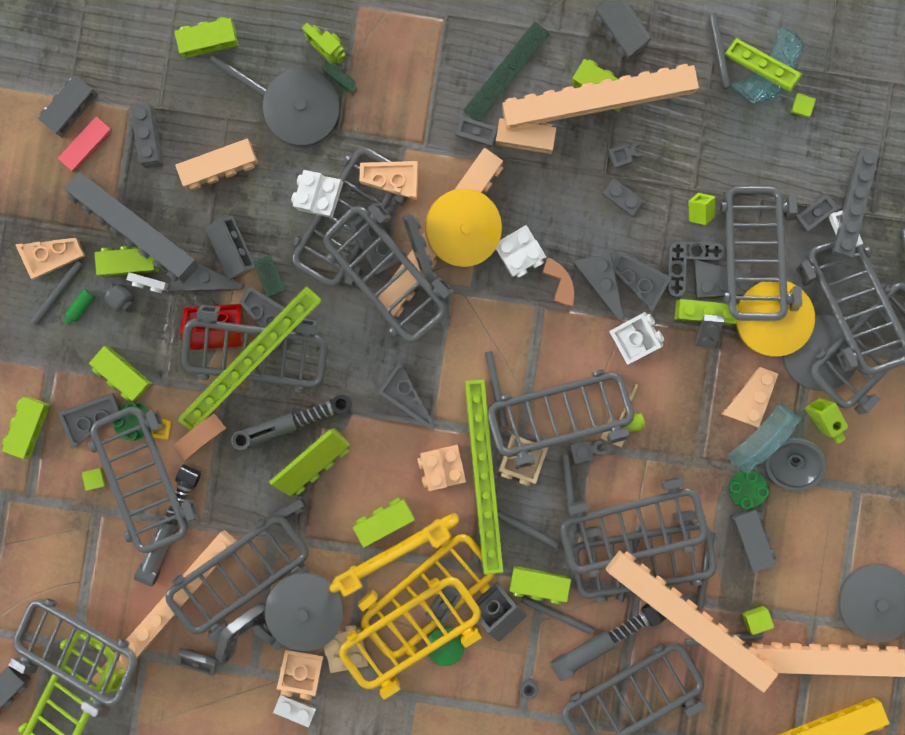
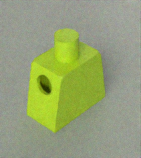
(828, 419)

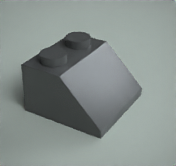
(499, 612)

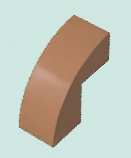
(565, 290)
(199, 436)

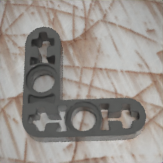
(685, 255)
(229, 636)

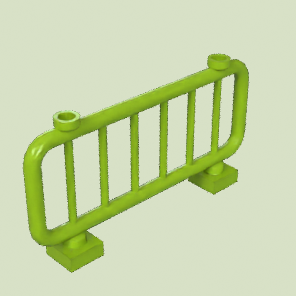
(113, 685)

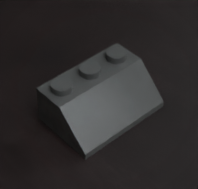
(622, 28)

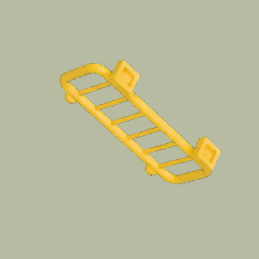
(435, 533)
(369, 601)
(388, 682)

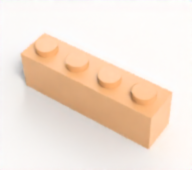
(217, 164)

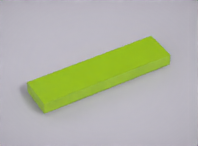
(763, 65)

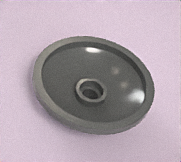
(800, 473)

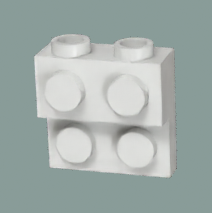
(317, 194)
(520, 252)
(637, 337)

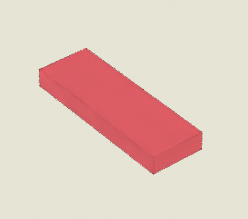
(84, 144)

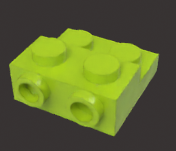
(326, 44)

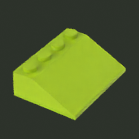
(311, 462)

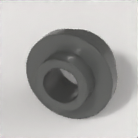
(531, 694)

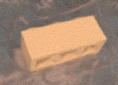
(532, 137)

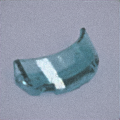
(785, 50)
(765, 439)

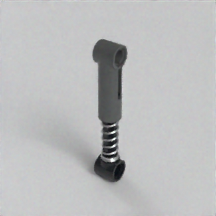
(288, 423)
(149, 569)
(567, 664)

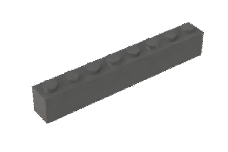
(131, 227)

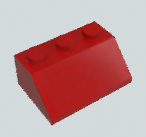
(229, 314)

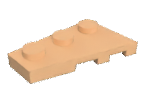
(753, 398)

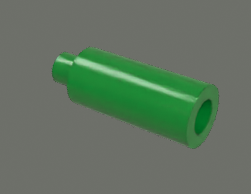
(78, 306)

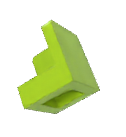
(701, 208)
(757, 620)

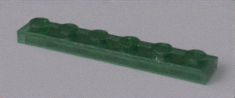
(506, 72)

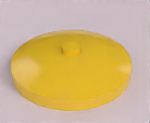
(463, 227)
(779, 336)

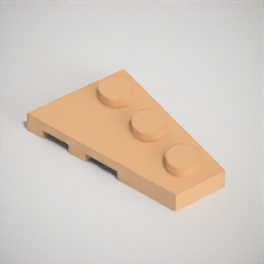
(392, 177)
(48, 256)

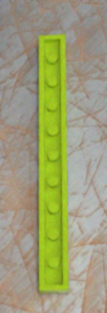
(250, 358)
(483, 477)

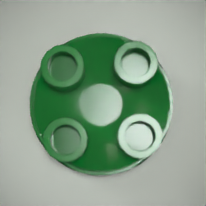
(130, 422)
(748, 489)
(448, 653)

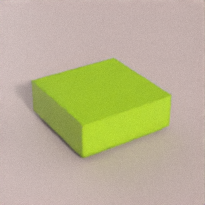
(803, 105)
(93, 479)

